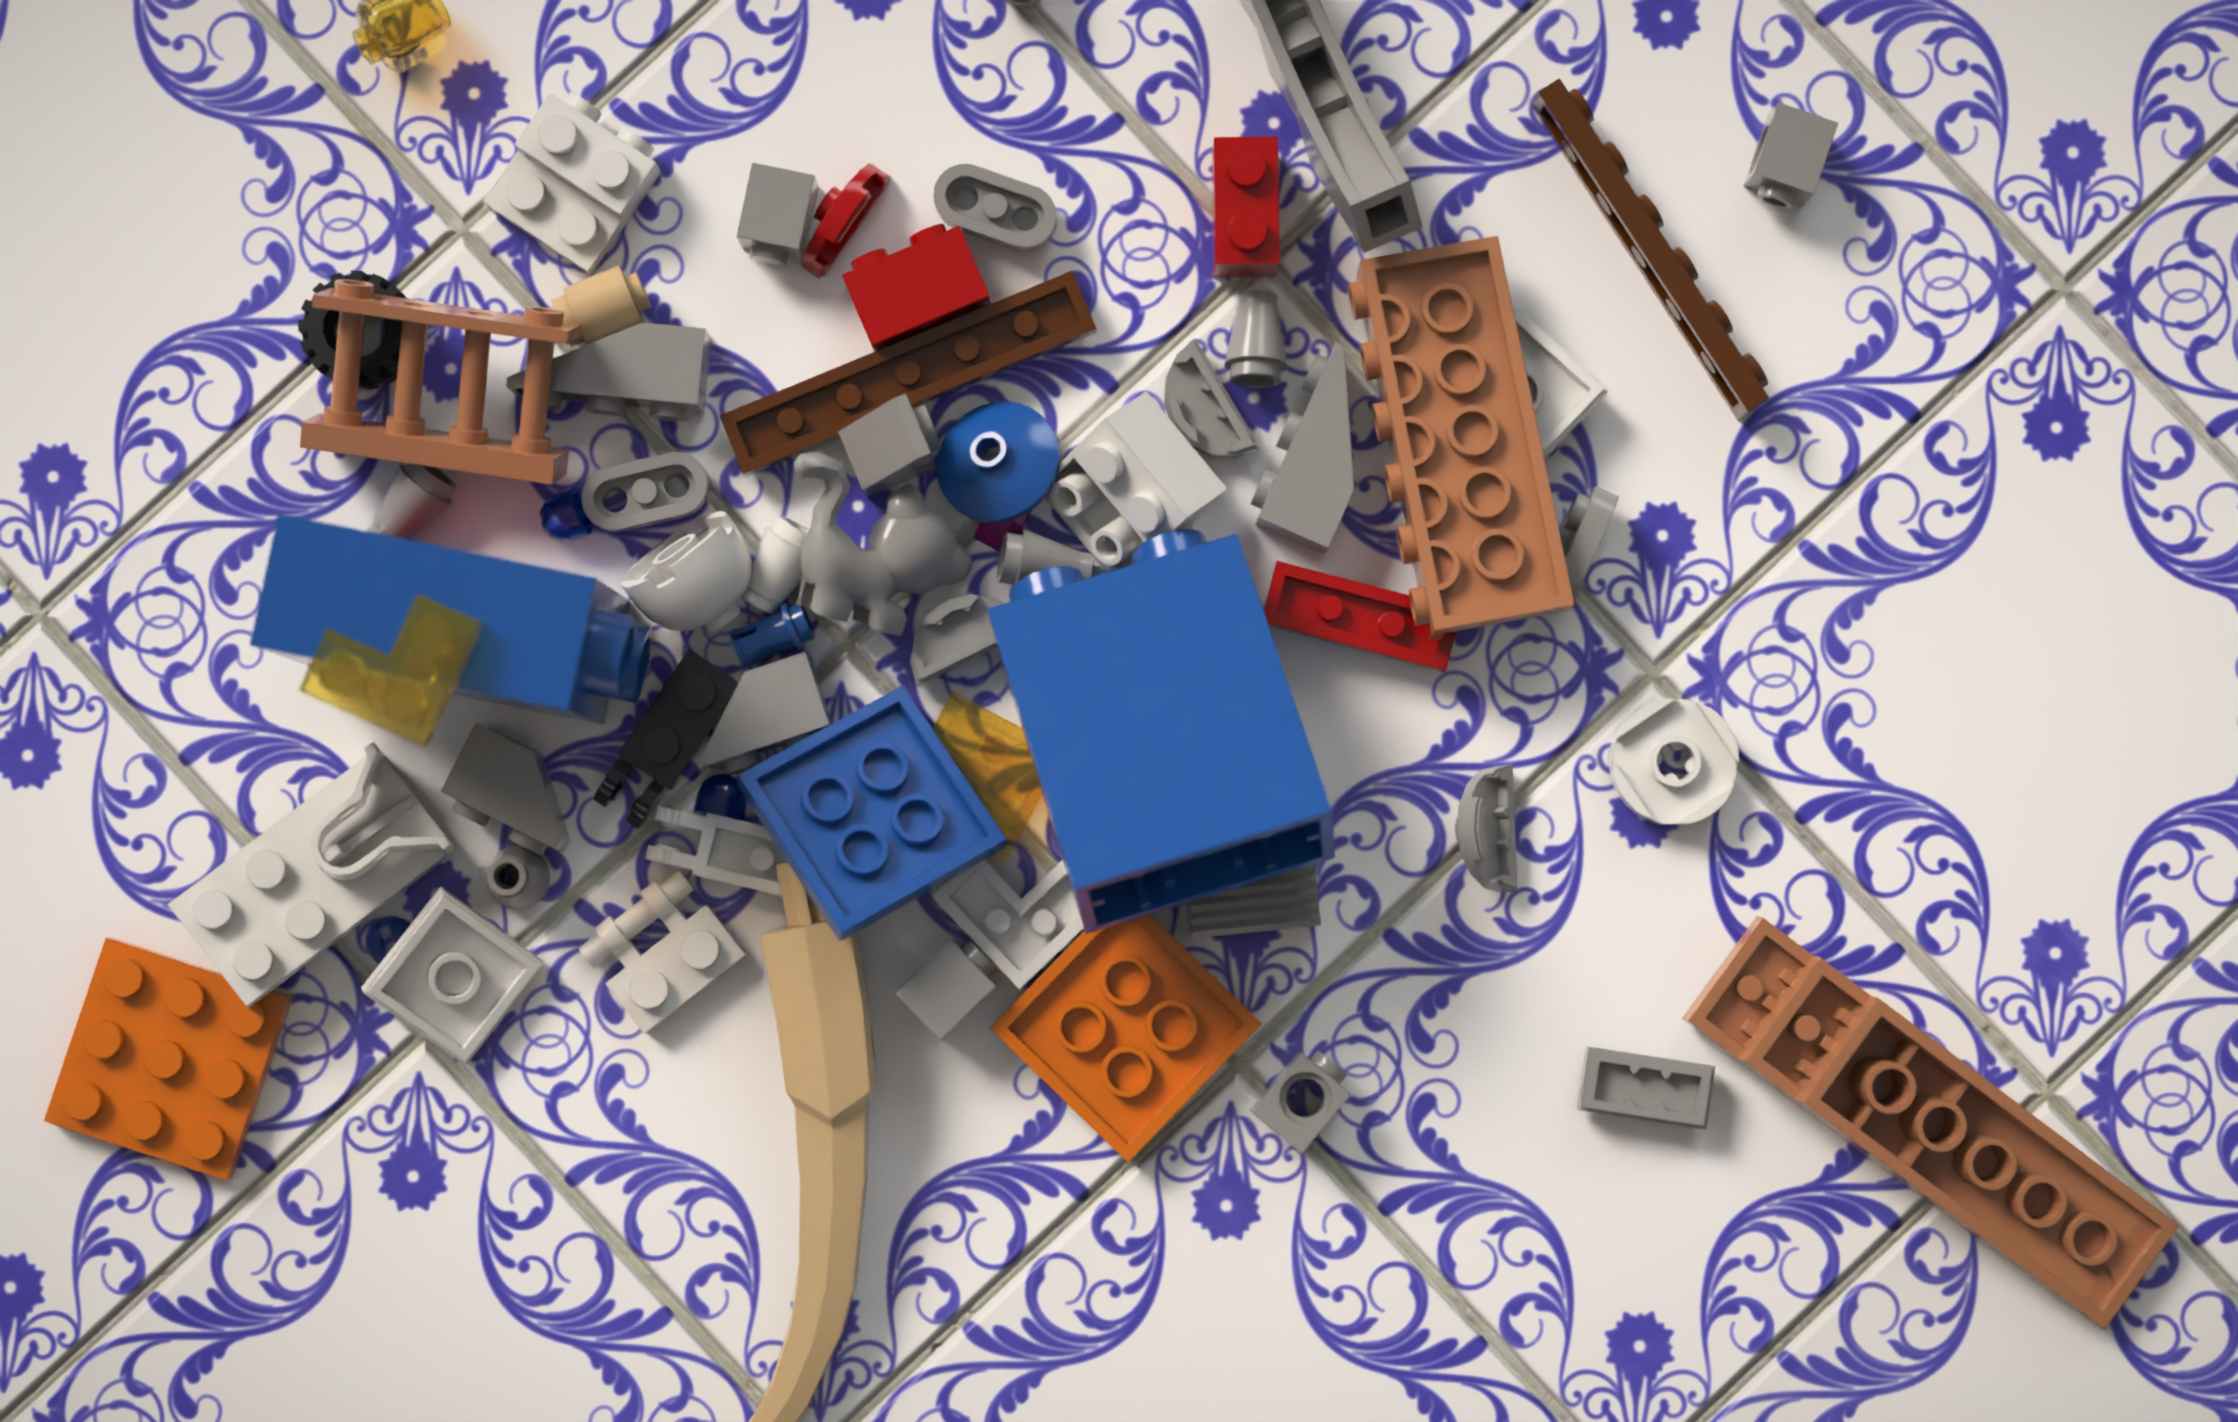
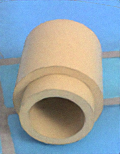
(603, 304)

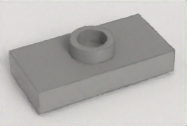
(1646, 1087)

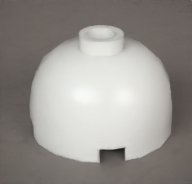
(693, 577)

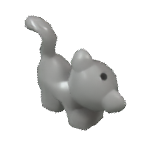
(906, 552)

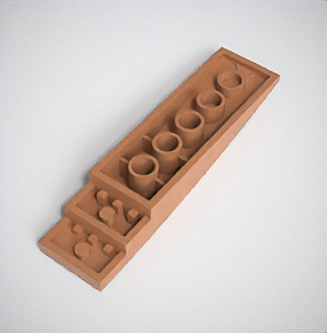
(1930, 1121)

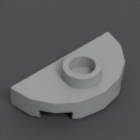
(1203, 408)
(952, 636)
(1488, 828)

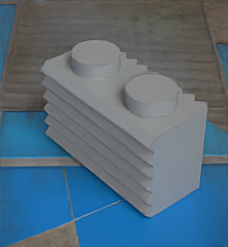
(1261, 906)

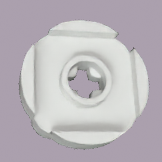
(1709, 769)

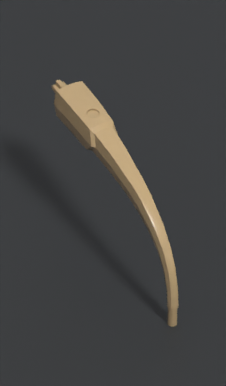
(829, 1077)

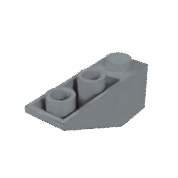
(635, 367)
(1317, 471)

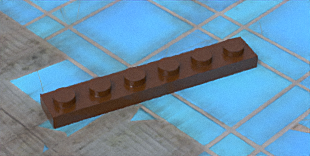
(1637, 227)
(920, 366)

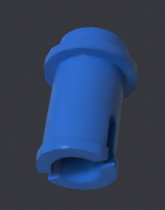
(773, 635)

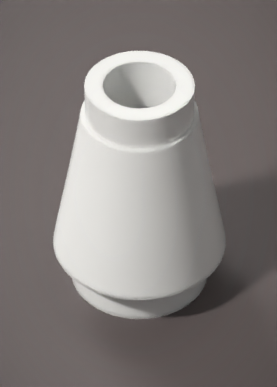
(776, 565)

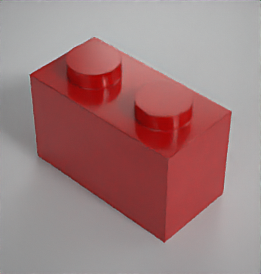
(1245, 206)
(915, 286)

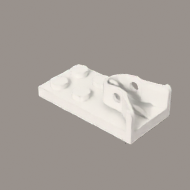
(312, 877)

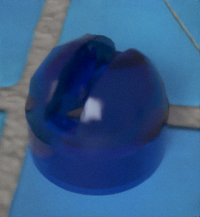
(564, 516)
(721, 797)
(374, 939)

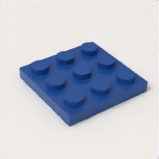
(871, 812)

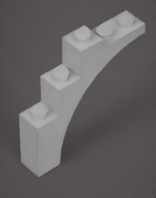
(1335, 121)

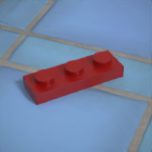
(1351, 616)

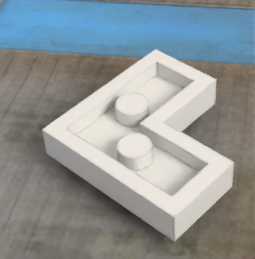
(1010, 929)

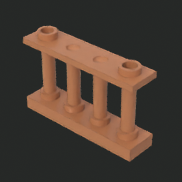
(404, 433)

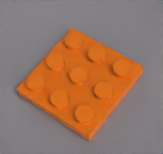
(1126, 1029)
(167, 1060)

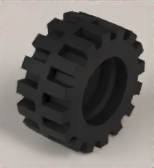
(319, 339)

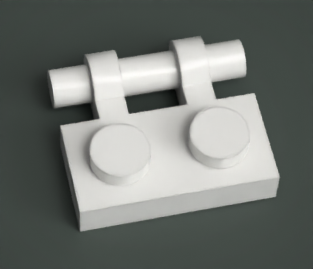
(676, 966)

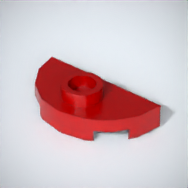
(840, 216)

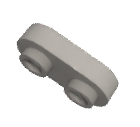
(996, 207)
(646, 492)
(1588, 522)

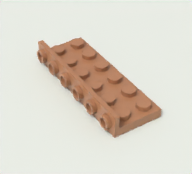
(1460, 437)

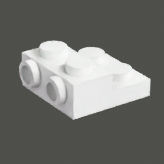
(573, 181)

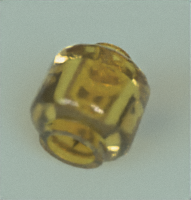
(400, 31)

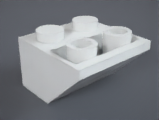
(1131, 483)

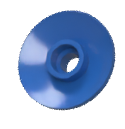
(1015, 478)

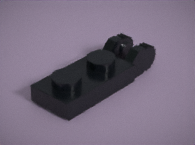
(670, 733)

